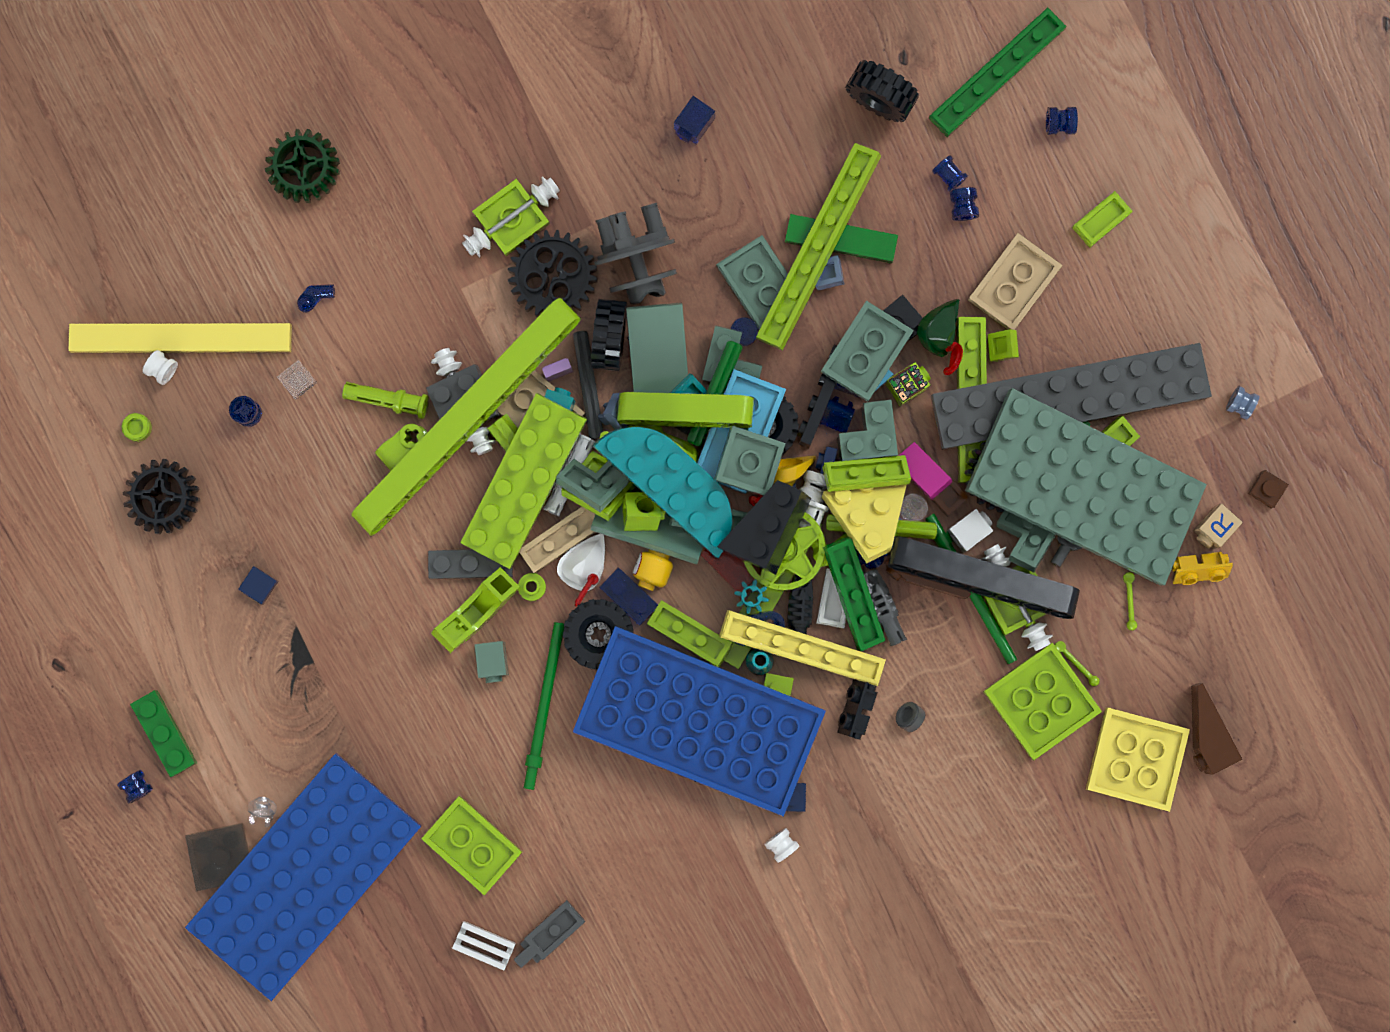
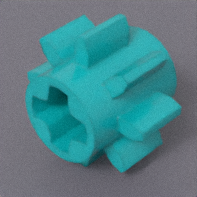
(743, 594)

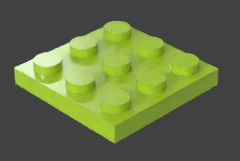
(1042, 701)

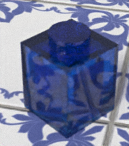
(694, 120)

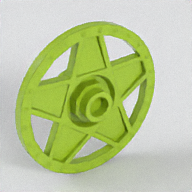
(795, 558)

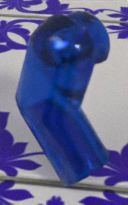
(312, 296)

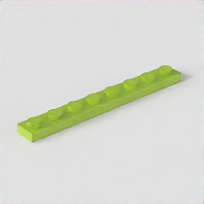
(818, 246)

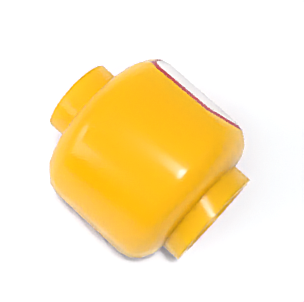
(652, 569)

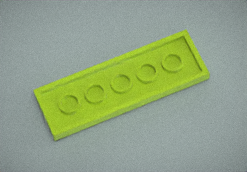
(523, 480)

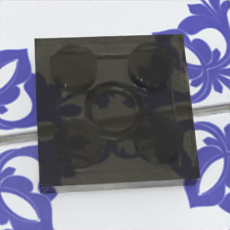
(216, 854)

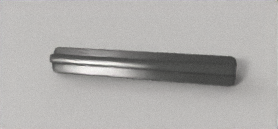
(588, 384)

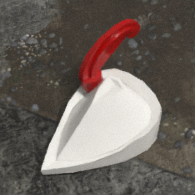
(583, 565)

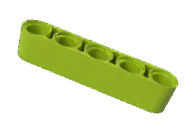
(685, 410)

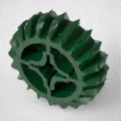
(292, 166)

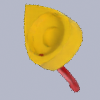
(788, 472)

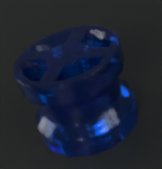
(135, 786)

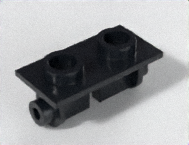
(859, 697)

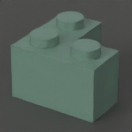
(876, 439)

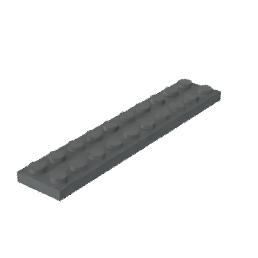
(1080, 392)

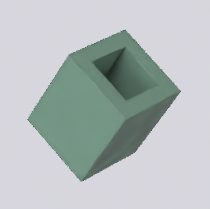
(491, 661)

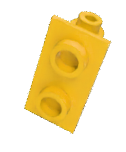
(1213, 568)

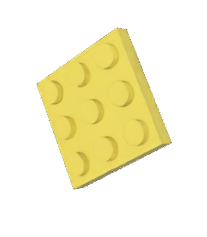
(1137, 759)

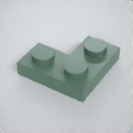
(719, 340)
(591, 487)
(1032, 543)

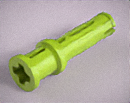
(398, 401)

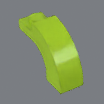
(476, 610)

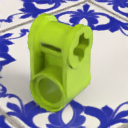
(398, 446)

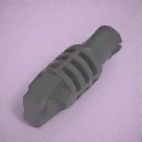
(884, 607)

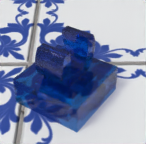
(838, 415)

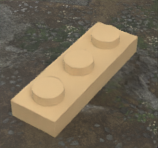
(558, 539)

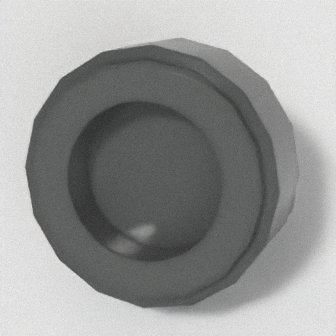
(910, 716)

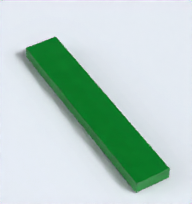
(997, 72)

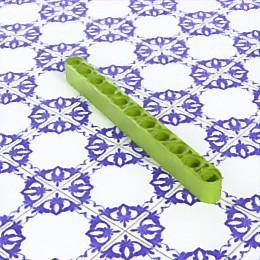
(466, 416)

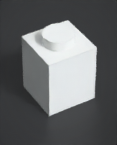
(971, 530)

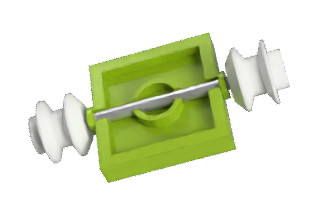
(511, 217)
(1012, 616)

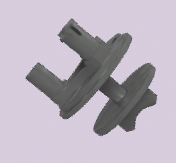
(620, 243)

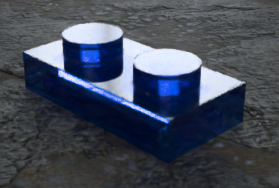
(629, 596)

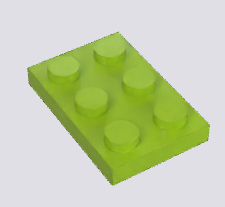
(472, 845)

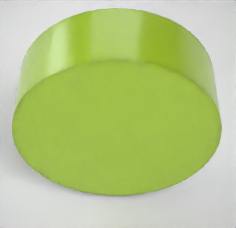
(136, 427)

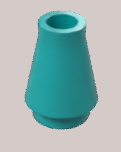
(753, 667)

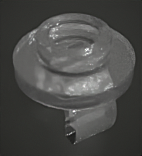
(914, 507)
(263, 808)

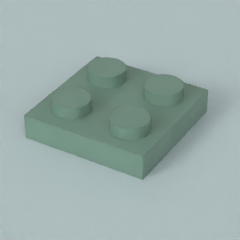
(749, 461)

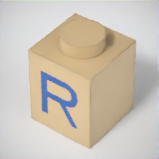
(1217, 527)

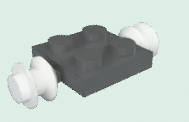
(452, 388)

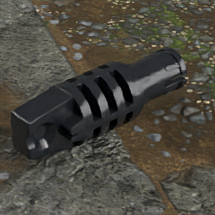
(800, 607)

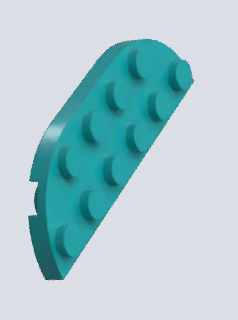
(671, 482)

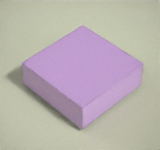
(557, 369)

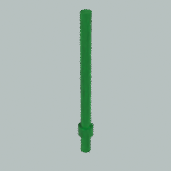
(943, 540)
(533, 760)

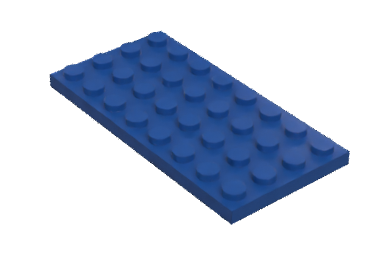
(699, 721)
(303, 876)

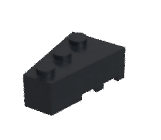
(768, 528)

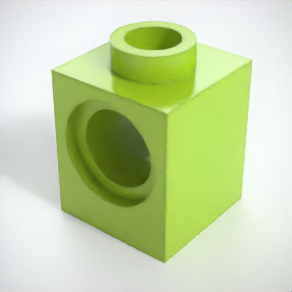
(635, 519)

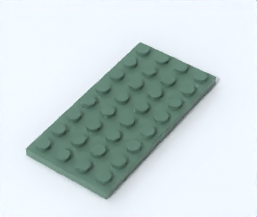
(1086, 487)

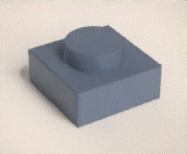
(831, 275)

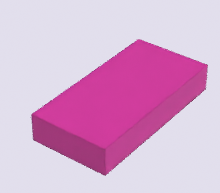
(925, 471)

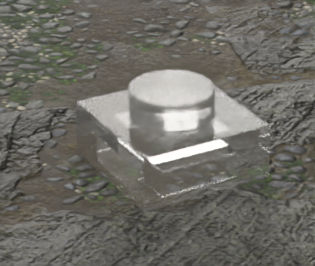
(297, 379)

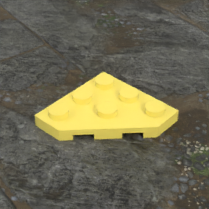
(868, 517)

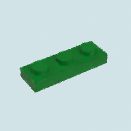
(163, 733)

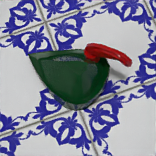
(938, 333)

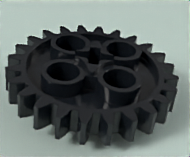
(528, 267)

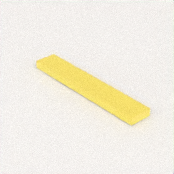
(802, 648)

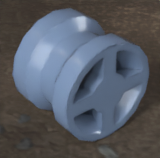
(1242, 403)

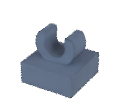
(609, 416)

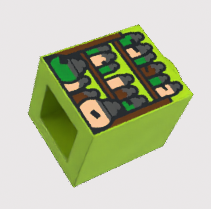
(908, 383)

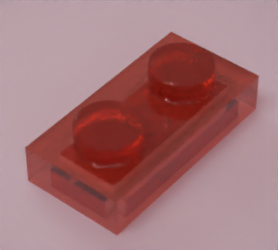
(729, 568)

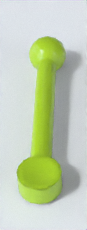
(1128, 578)
(1093, 680)

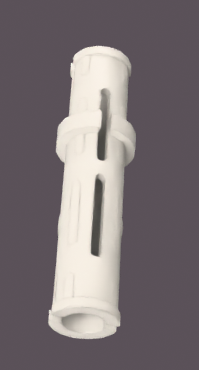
(580, 453)

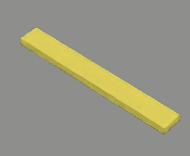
(180, 337)

